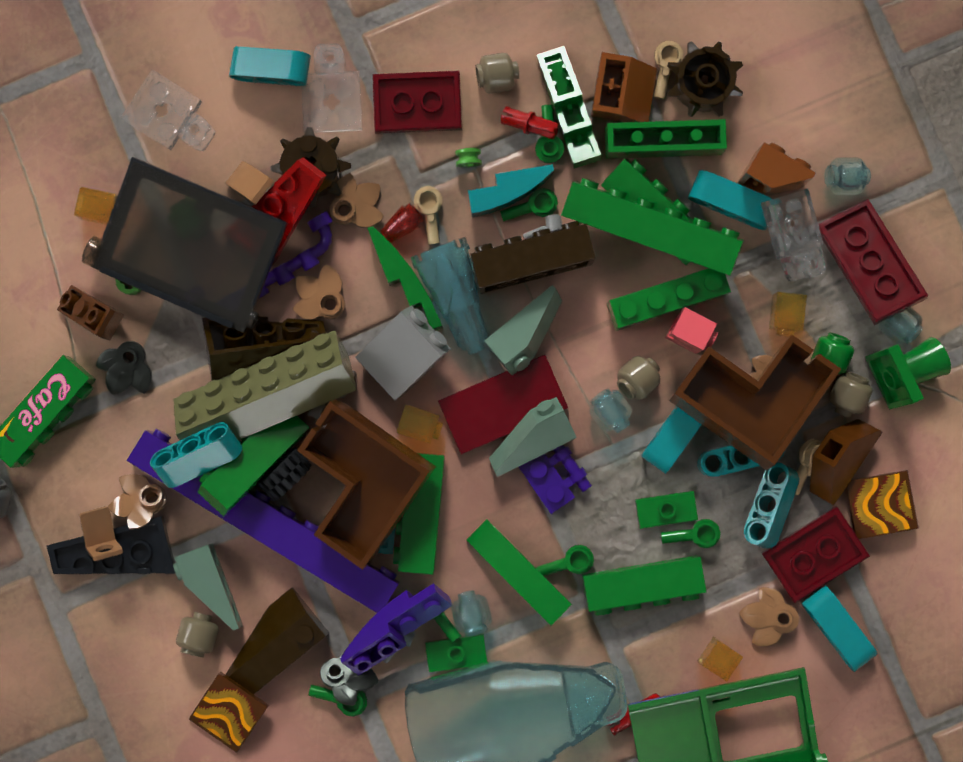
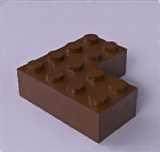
(761, 413)
(378, 475)

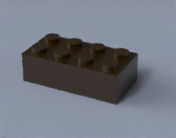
(532, 258)

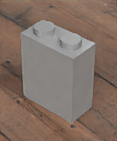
(403, 352)

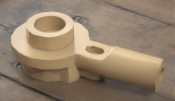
(666, 52)
(428, 202)
(805, 457)

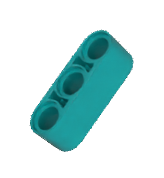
(269, 66)
(729, 199)
(671, 440)
(196, 455)
(726, 462)
(774, 520)
(839, 628)

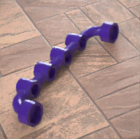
(306, 259)

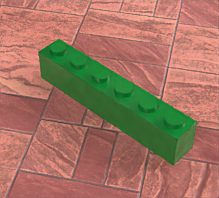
(653, 227)

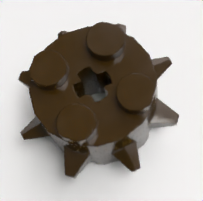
(721, 79)
(317, 150)

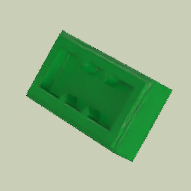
(666, 509)
(460, 654)

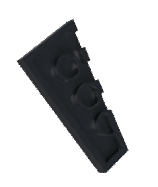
(144, 552)

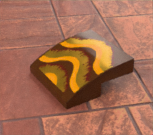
(882, 504)
(228, 712)

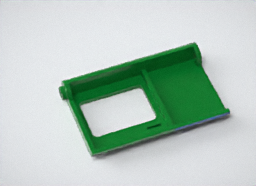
(685, 726)

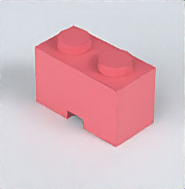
(692, 331)

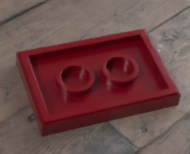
(417, 102)
(815, 554)

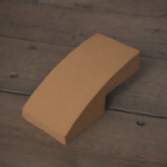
(249, 182)

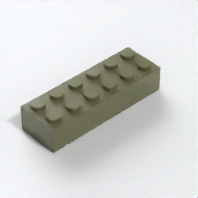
(269, 389)

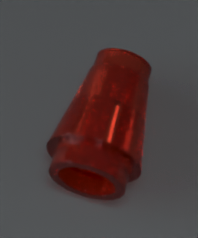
(402, 223)

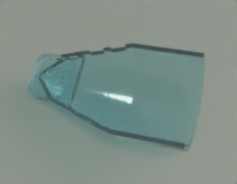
(511, 710)

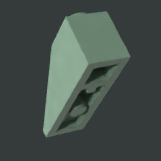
(523, 334)
(535, 435)
(205, 578)

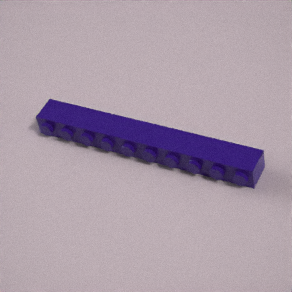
(282, 533)

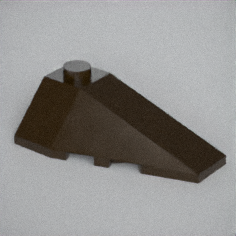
(233, 349)
(276, 642)

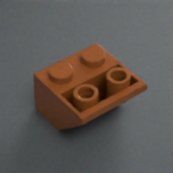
(623, 89)
(775, 172)

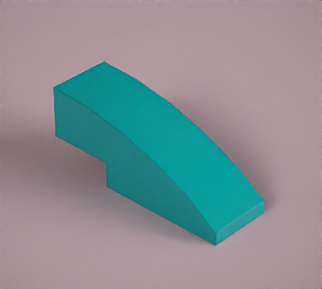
(509, 189)

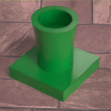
(900, 373)

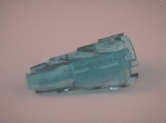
(451, 282)

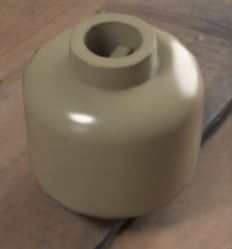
(496, 72)
(638, 377)
(850, 394)
(197, 635)

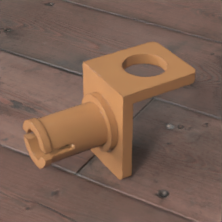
(99, 533)

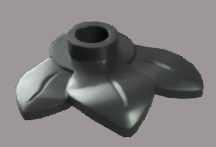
(123, 371)
(347, 682)

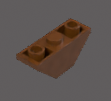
(90, 312)
(840, 458)

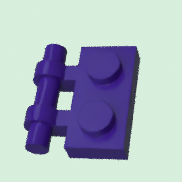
(548, 483)

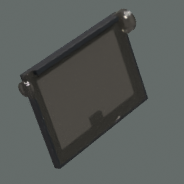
(187, 245)

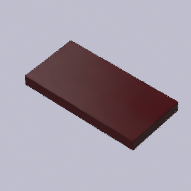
(872, 262)
(498, 404)

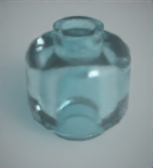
(847, 176)
(903, 326)
(610, 410)
(471, 613)

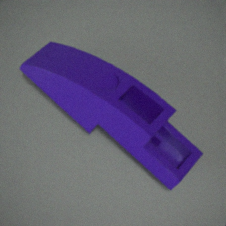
(386, 630)

